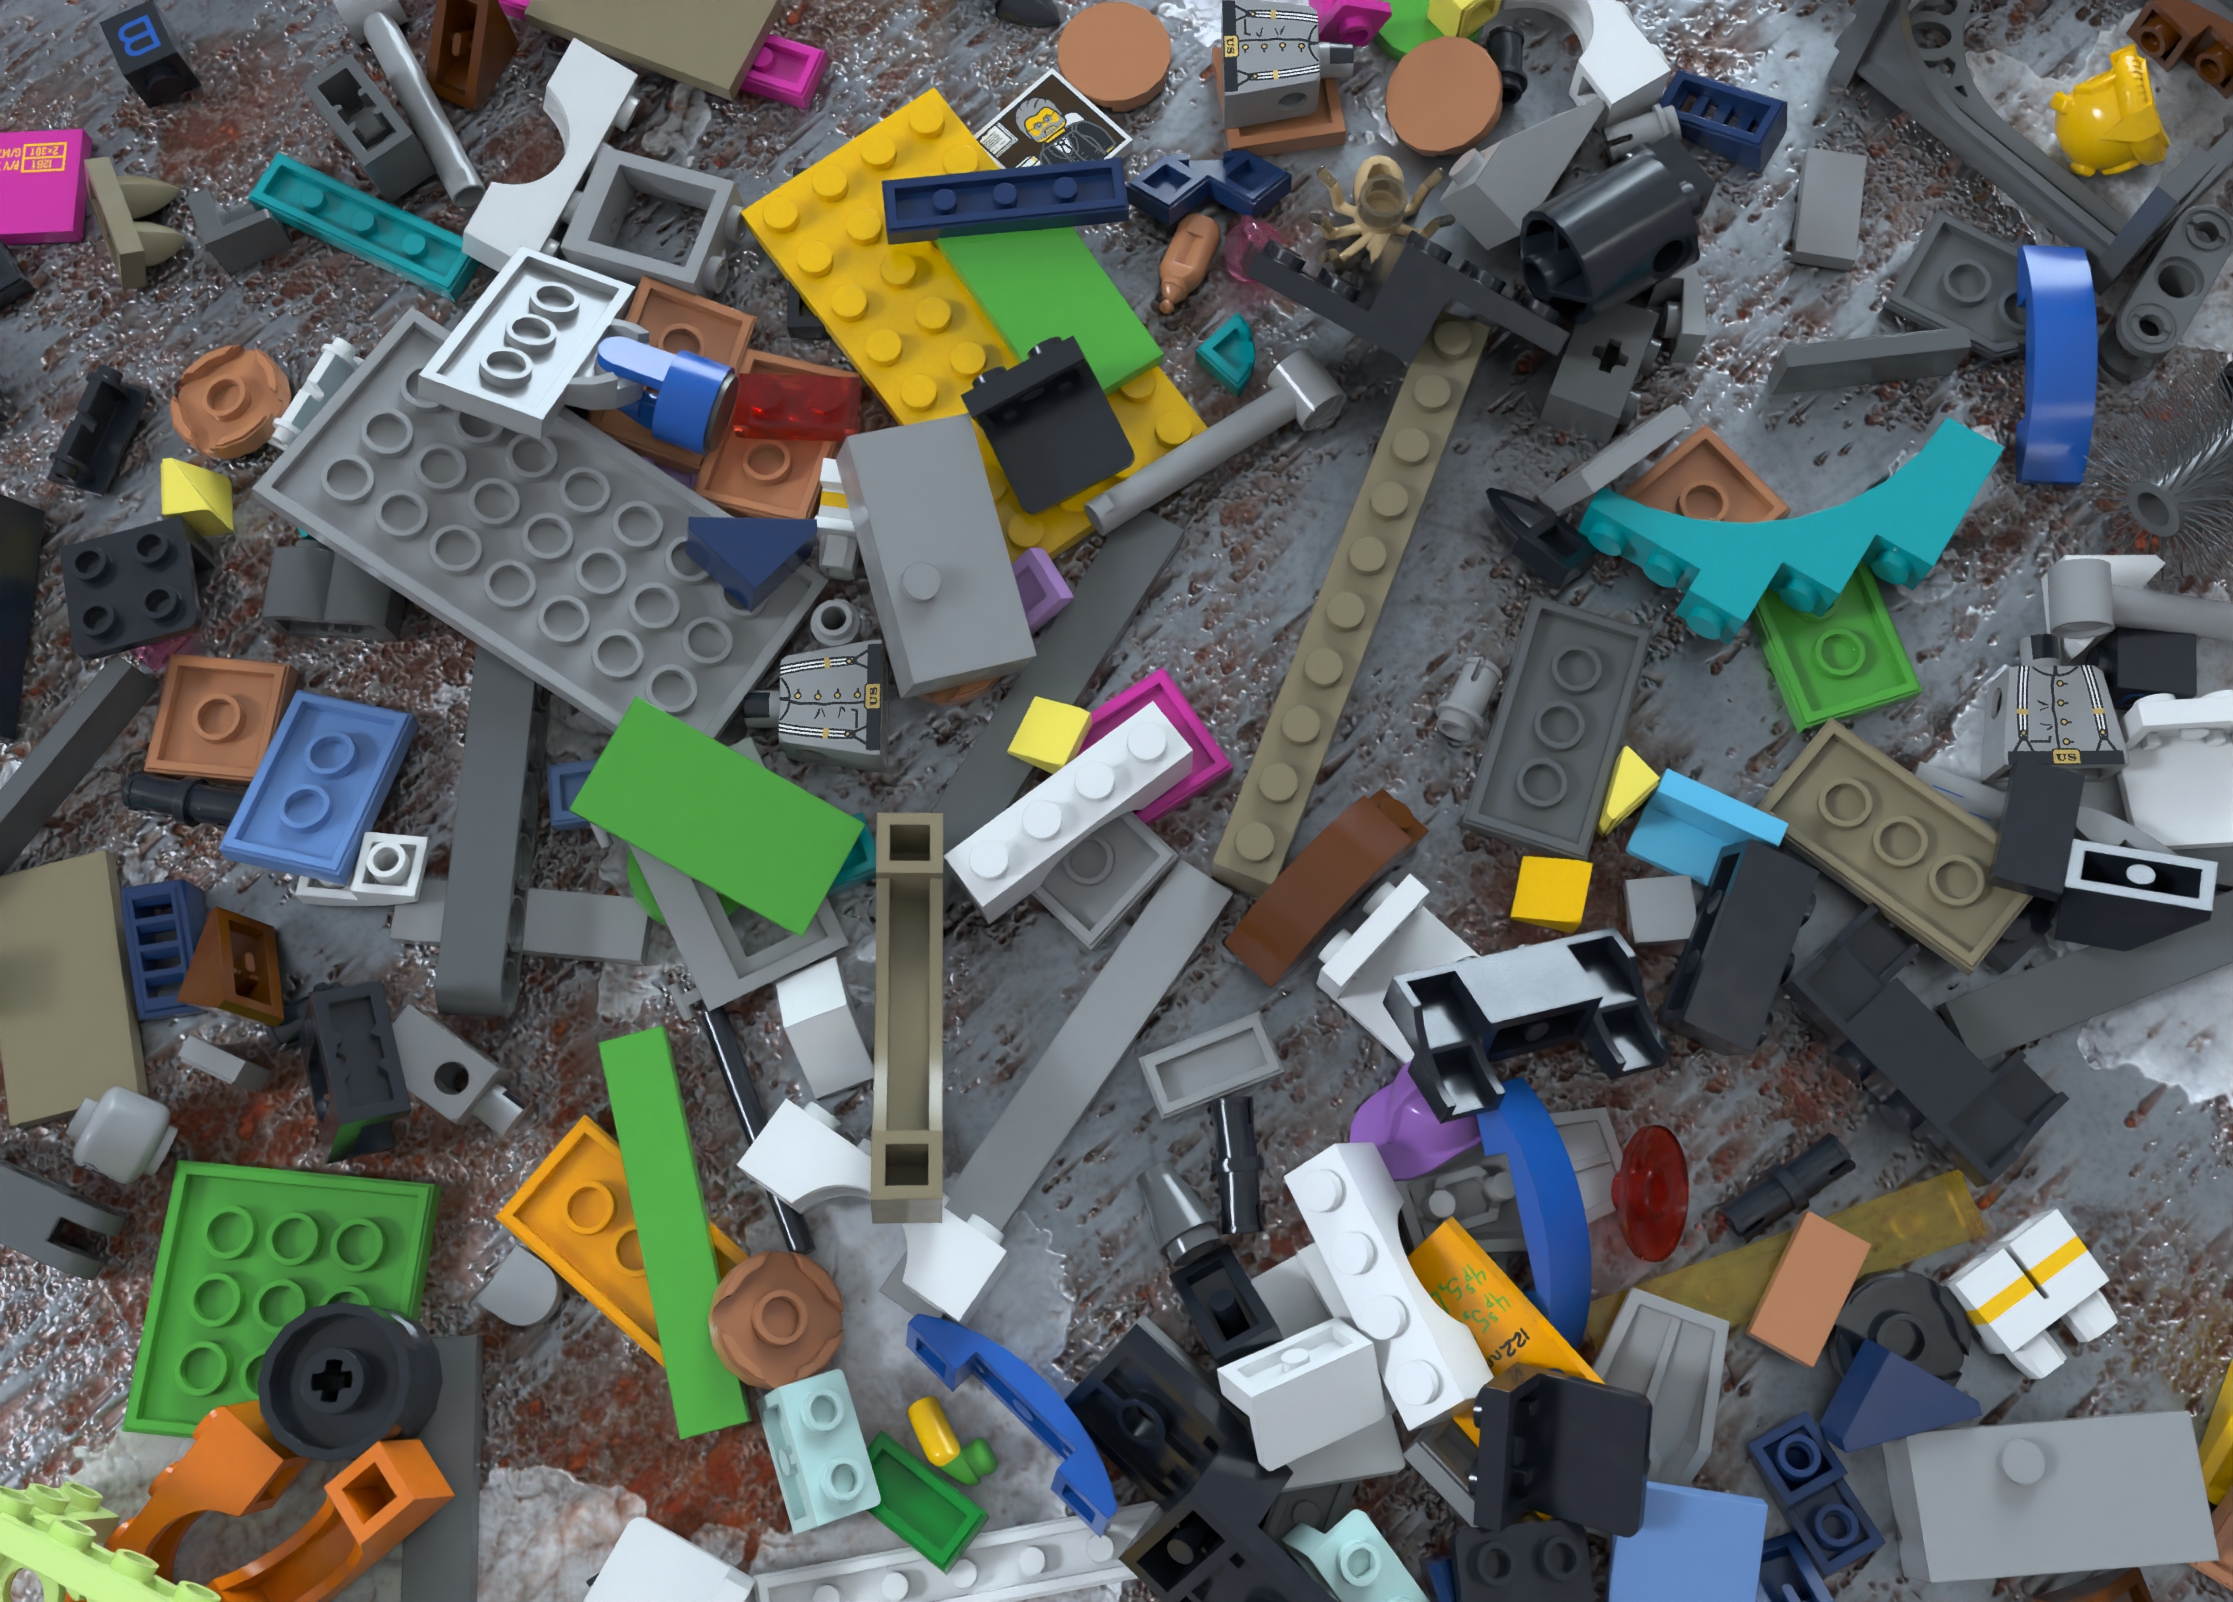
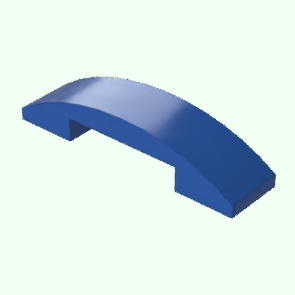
(2060, 364)
(1547, 1205)
(958, 1352)

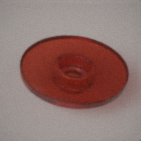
(1652, 1193)

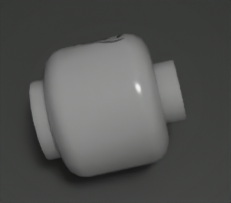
(121, 1135)

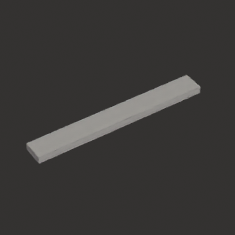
(1080, 1058)

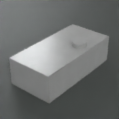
(934, 555)
(2049, 1497)

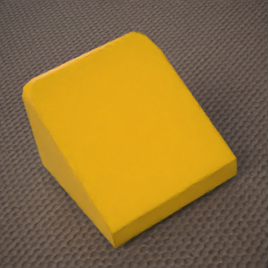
(1551, 892)

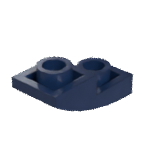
(1813, 1495)

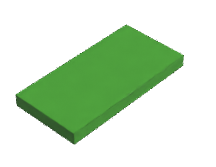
(1051, 287)
(717, 817)

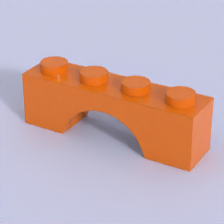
(228, 1470)
(363, 1518)

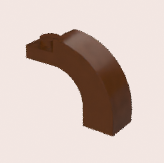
(1324, 884)

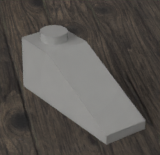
(1515, 175)

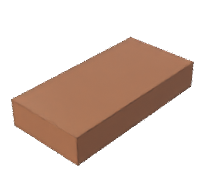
(1808, 1289)

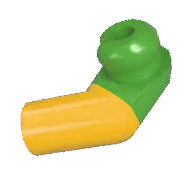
(943, 1448)

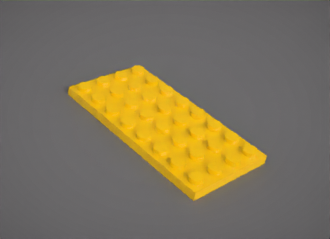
(911, 318)

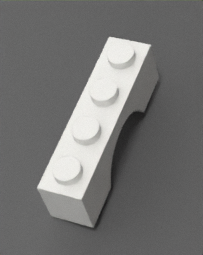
(1615, 61)
(586, 102)
(1031, 836)
(808, 1162)
(1419, 1349)

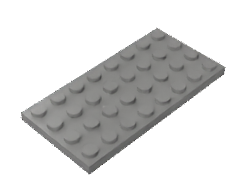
(531, 546)

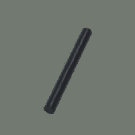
(751, 1117)

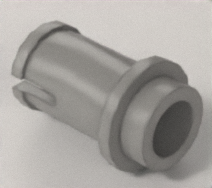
(1641, 129)
(836, 623)
(1462, 712)

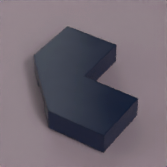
(1237, 181)

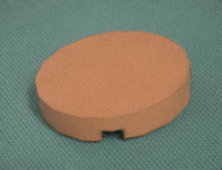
(1115, 55)
(1444, 96)
(230, 402)
(776, 1319)

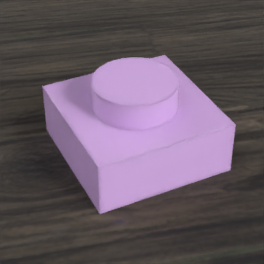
(1040, 587)

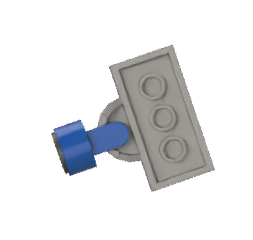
(560, 338)

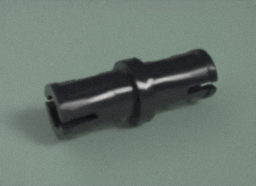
(186, 800)
(1237, 1165)
(1787, 1188)

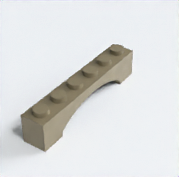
(908, 1021)

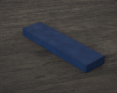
(1005, 200)

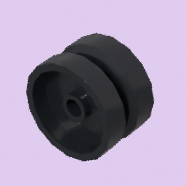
(309, 1375)

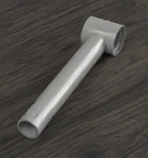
(379, 25)
(1299, 392)
(2088, 605)

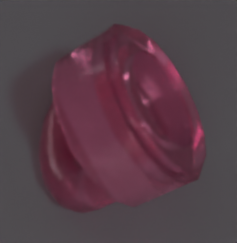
(1239, 239)

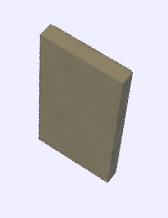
(686, 40)
(1895, 844)
(65, 989)

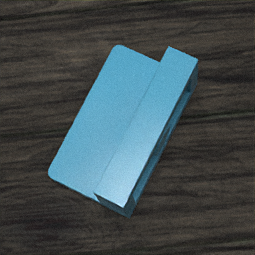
(1690, 823)

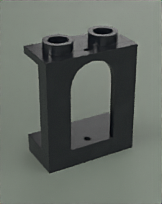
(356, 1061)

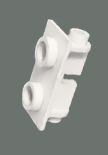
(322, 383)

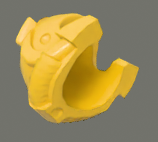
(2111, 119)

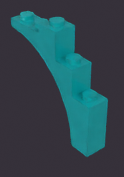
(1807, 558)

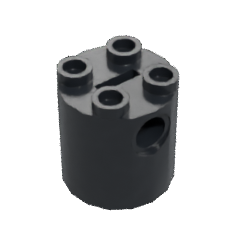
(1610, 238)

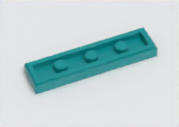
(364, 226)

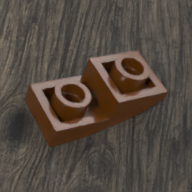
(2187, 32)

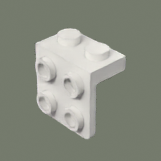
(2180, 769)
(1391, 942)
(664, 1567)

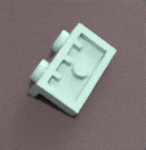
(818, 1450)
(1353, 1562)

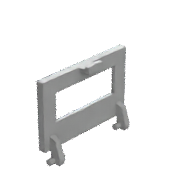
(709, 940)

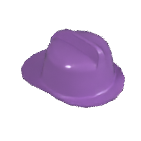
(1408, 1130)

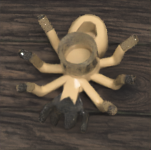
(1377, 212)

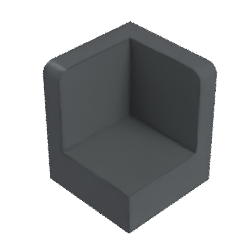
(240, 235)

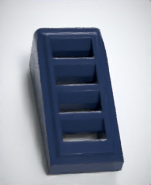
(1750, 107)
(141, 929)

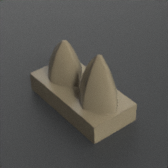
(115, 204)

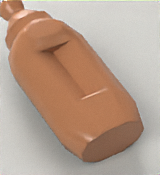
(1187, 258)

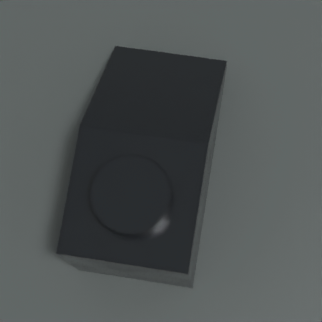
(2131, 895)
(1225, 1307)

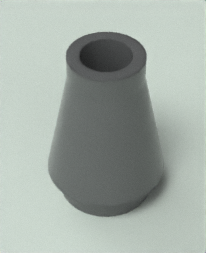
(1177, 1215)

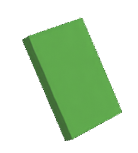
(1838, 662)

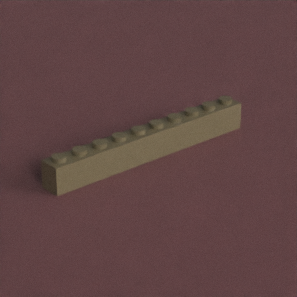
(1349, 608)

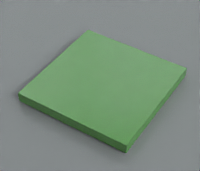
(250, 1256)

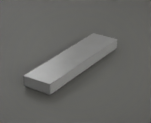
(555, 924)

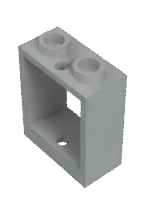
(606, 202)

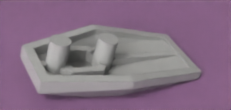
(1482, 1191)
(1678, 1364)

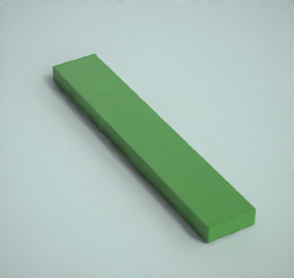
(671, 1228)

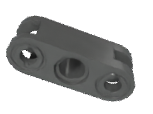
(2183, 267)
(35, 1212)

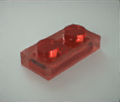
(797, 407)

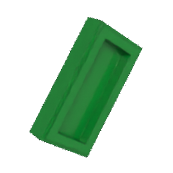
(922, 1505)

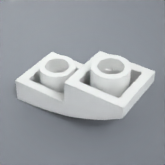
(385, 874)

